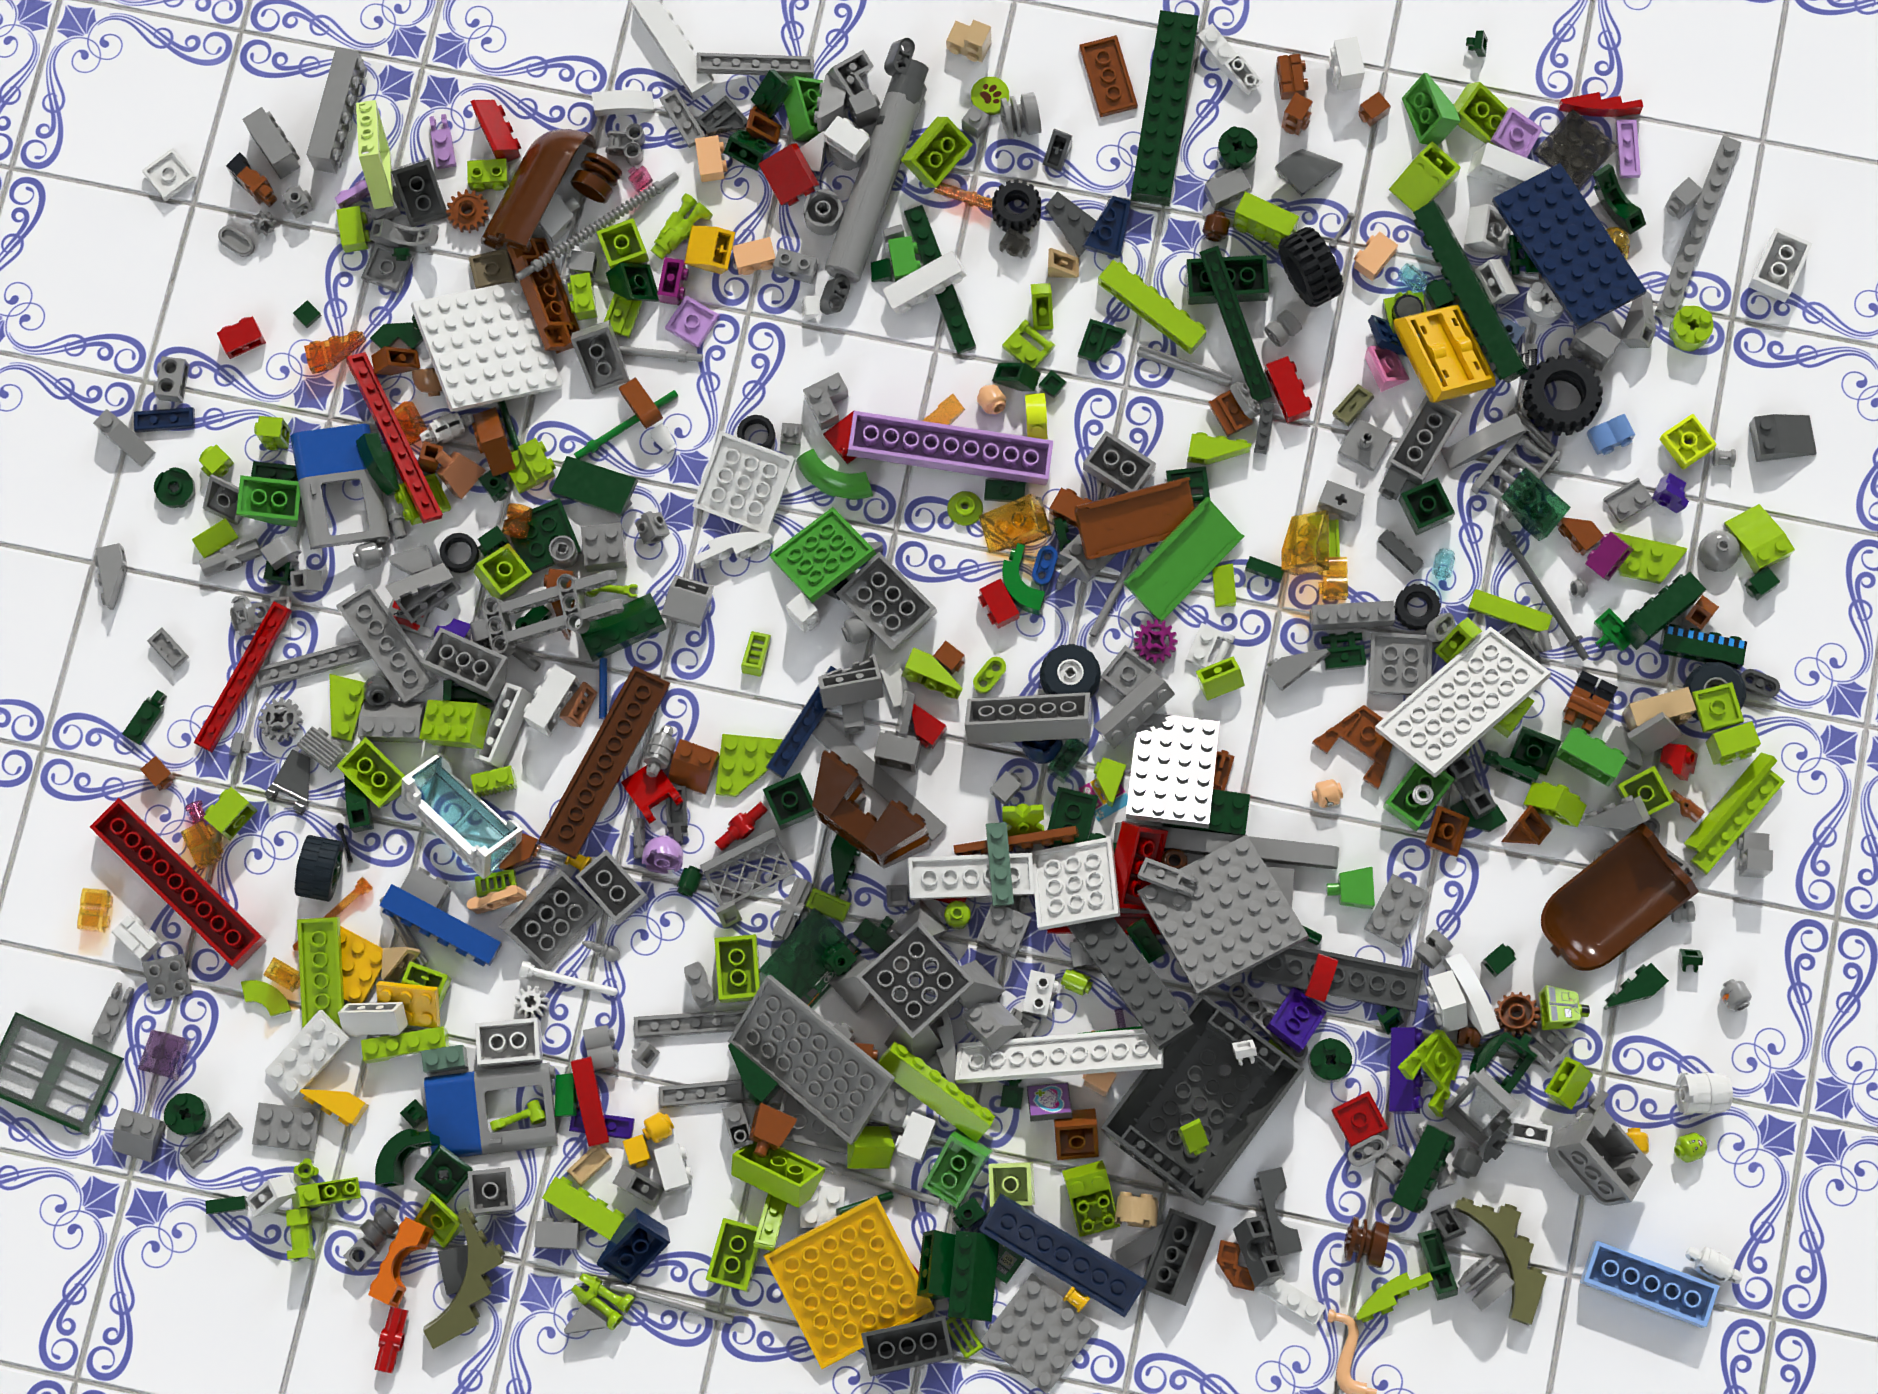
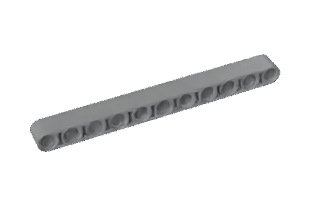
(1269, 849)

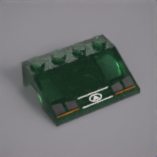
(798, 958)

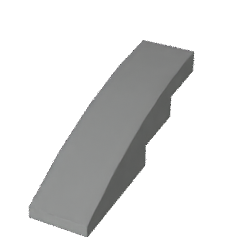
(1483, 441)
(947, 1054)

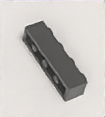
(1264, 427)
(1400, 551)

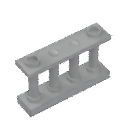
(1507, 452)

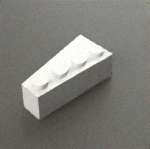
(1502, 166)

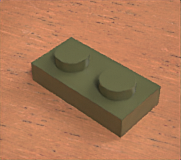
(1353, 405)

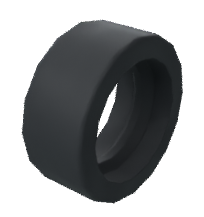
(758, 419)
(450, 540)

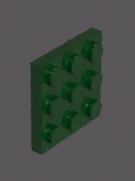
(546, 524)

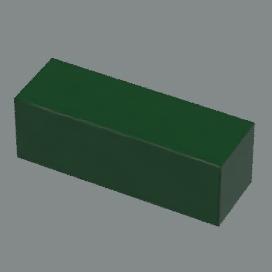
(1264, 569)
(226, 1205)

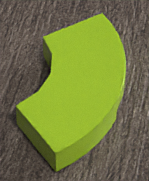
(266, 995)

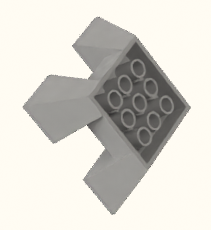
(914, 1015)

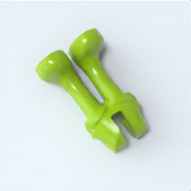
(590, 1297)

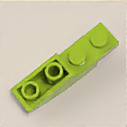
(1384, 1298)

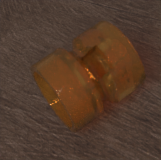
(518, 517)

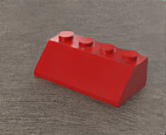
(1132, 847)

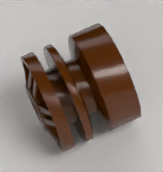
(596, 177)
(1366, 1242)

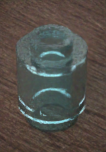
(1413, 277)
(1443, 564)

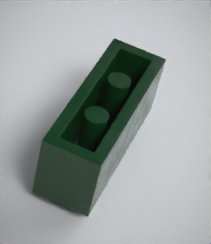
(936, 1265)

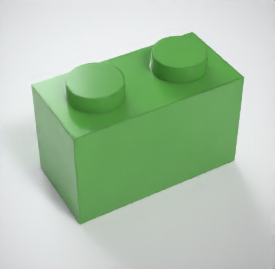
(903, 256)

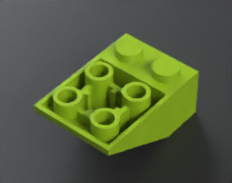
(1425, 177)
(1090, 1198)

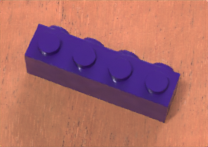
(1404, 1093)

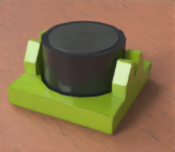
(1403, 305)

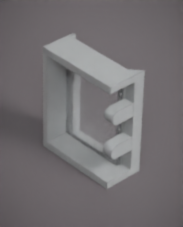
(1479, 1107)

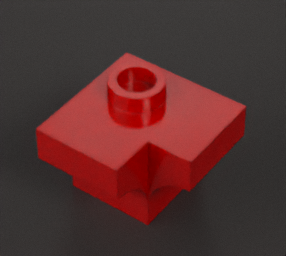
(1680, 759)

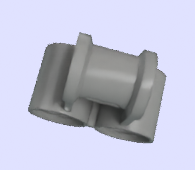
(623, 144)

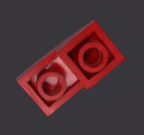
(1321, 977)

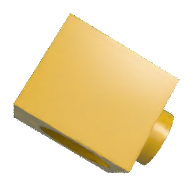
(637, 1151)

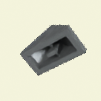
(1058, 149)
(1447, 1223)

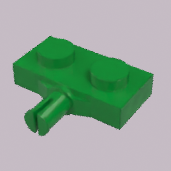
(1610, 627)

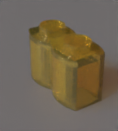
(1335, 580)
(202, 845)
(94, 910)

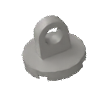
(243, 614)

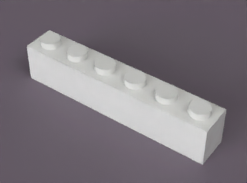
(673, 46)

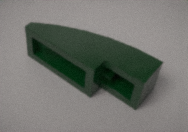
(378, 462)
(1437, 1264)

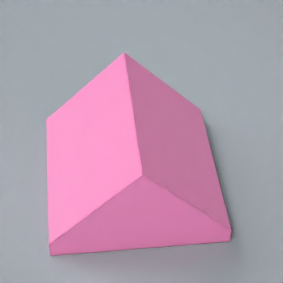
(1385, 367)

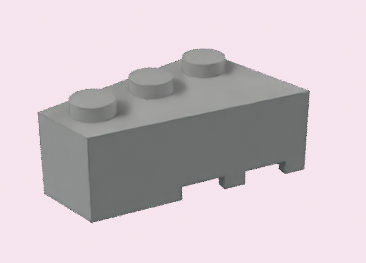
(851, 685)

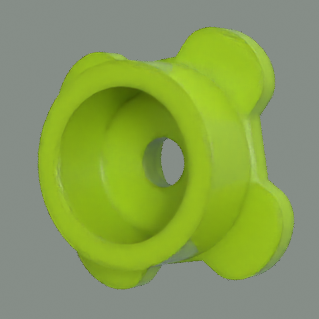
(306, 1164)

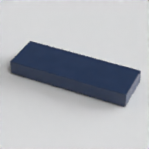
(164, 419)

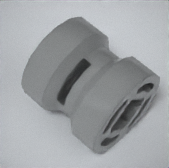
(1684, 912)

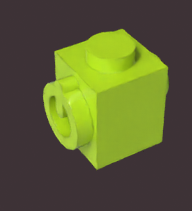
(215, 461)

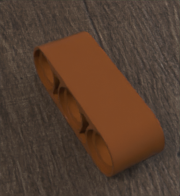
(640, 403)

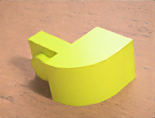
(1036, 415)

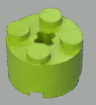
(1698, 320)

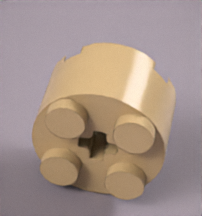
(1136, 1210)

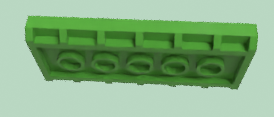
(1183, 559)

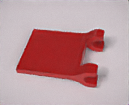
(650, 791)

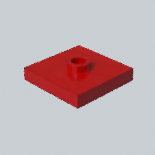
(1359, 1119)

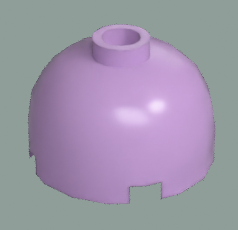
(662, 855)

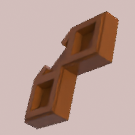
(1227, 1260)

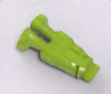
(677, 228)

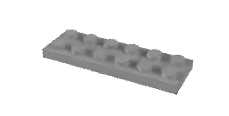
(386, 643)

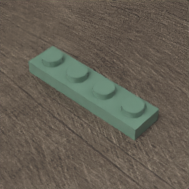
(999, 864)

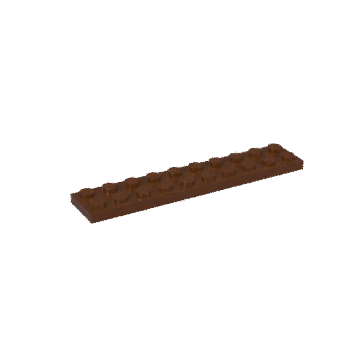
(604, 762)

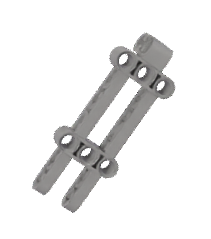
(485, 630)

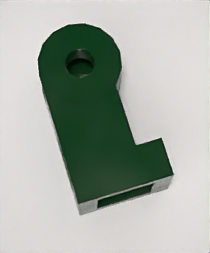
(534, 616)

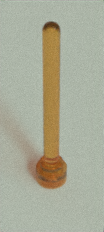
(361, 887)

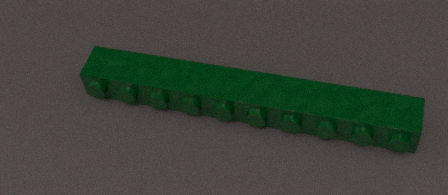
(1470, 292)

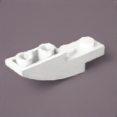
(1229, 61)
(741, 544)

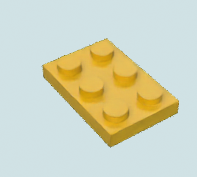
(419, 1002)

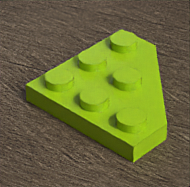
(742, 762)

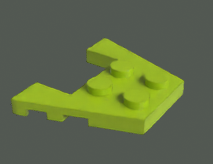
(1440, 1062)

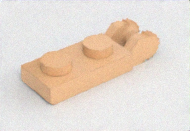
(496, 900)

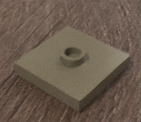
(491, 268)

